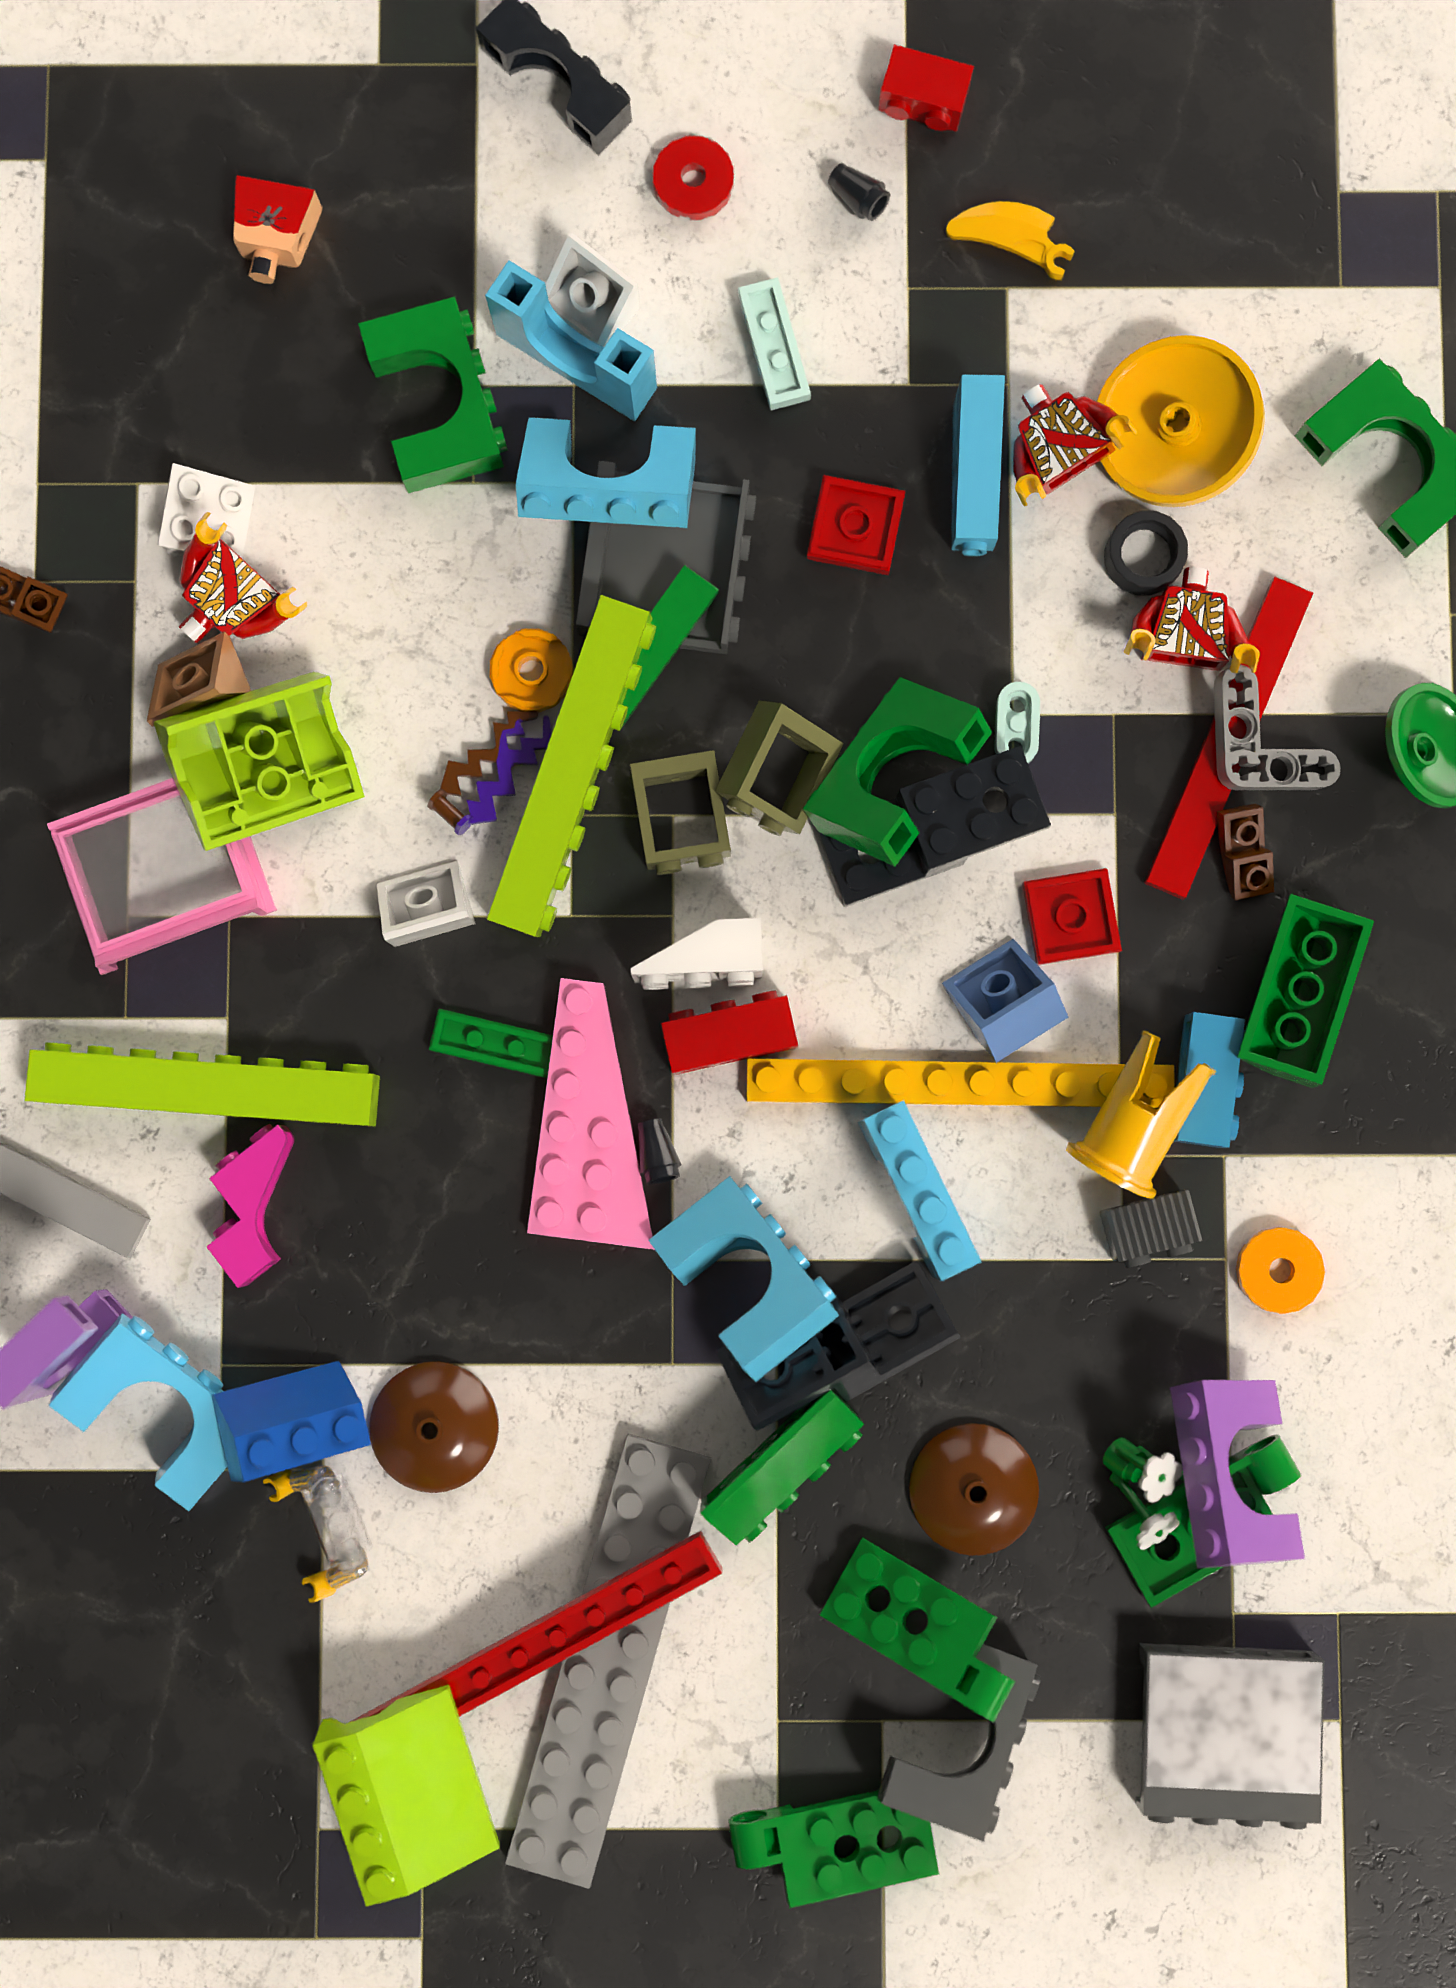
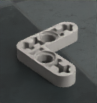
(1248, 749)

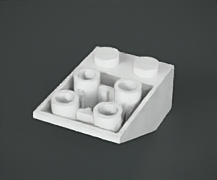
(716, 952)

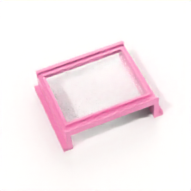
(146, 876)

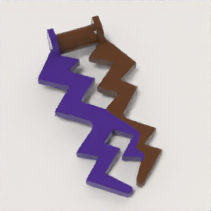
(504, 758)

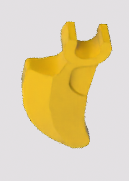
(1014, 229)

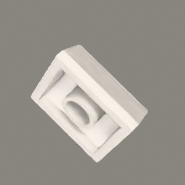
(591, 292)
(424, 904)

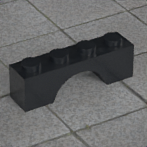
(520, 42)

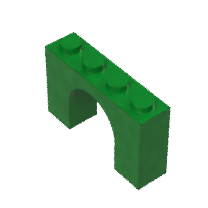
(438, 337)
(1383, 403)
(904, 721)

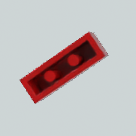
(729, 1033)

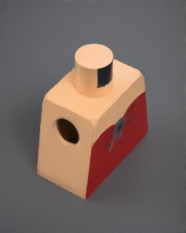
(273, 224)

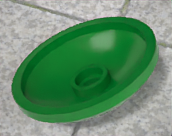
(1423, 742)

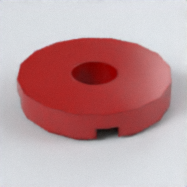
(687, 155)

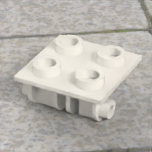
(197, 492)

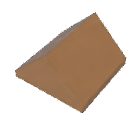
(197, 678)

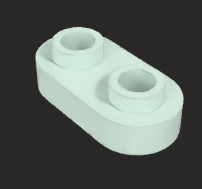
(1018, 725)

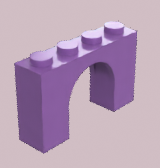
(53, 1345)
(1221, 1524)

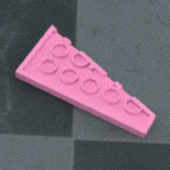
(587, 1150)

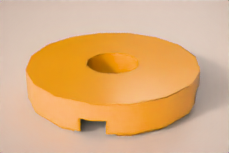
(523, 647)
(1305, 1275)

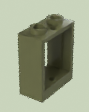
(750, 754)
(673, 770)

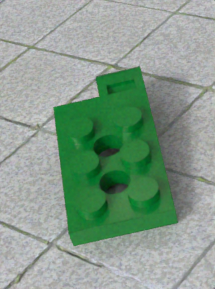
(1254, 1472)
(941, 1653)
(805, 1841)

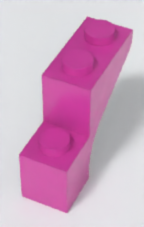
(247, 1185)

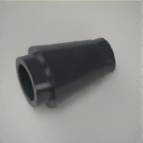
(859, 191)
(656, 1153)

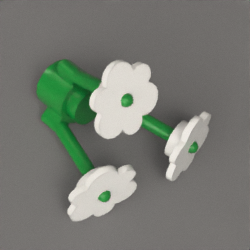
(1154, 1476)

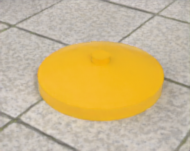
(1193, 417)

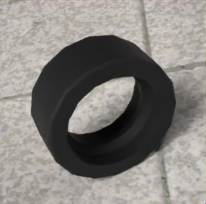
(1159, 524)

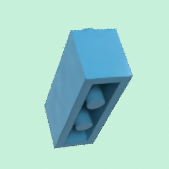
(1214, 1042)

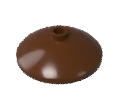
(464, 1420)
(956, 1463)

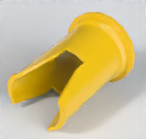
(1130, 1135)

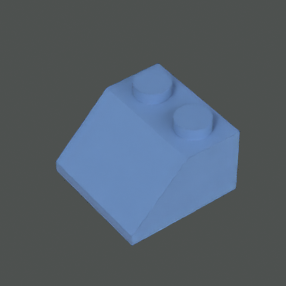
(1006, 1000)

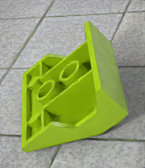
(259, 759)
(405, 1794)

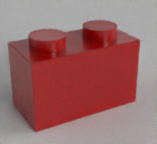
(925, 88)

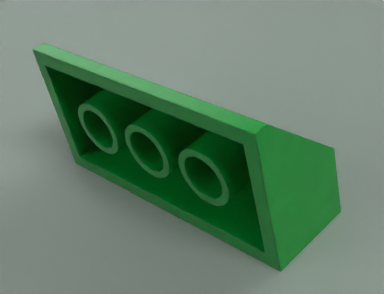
(1305, 991)
(779, 1466)

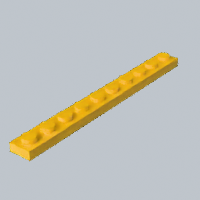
(943, 1082)

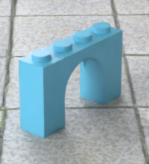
(616, 374)
(650, 496)
(936, 1222)
(793, 1304)
(132, 1356)

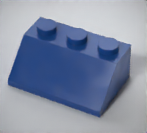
(289, 1421)

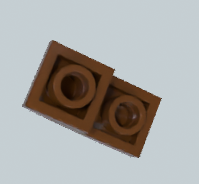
(30, 600)
(1243, 851)

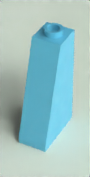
(977, 463)

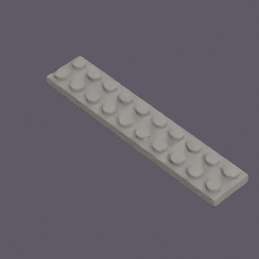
(606, 1682)

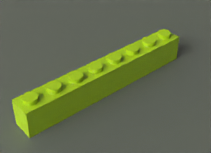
(571, 766)
(202, 1087)

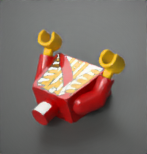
(1062, 440)
(228, 590)
(1192, 628)

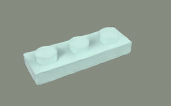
(774, 343)

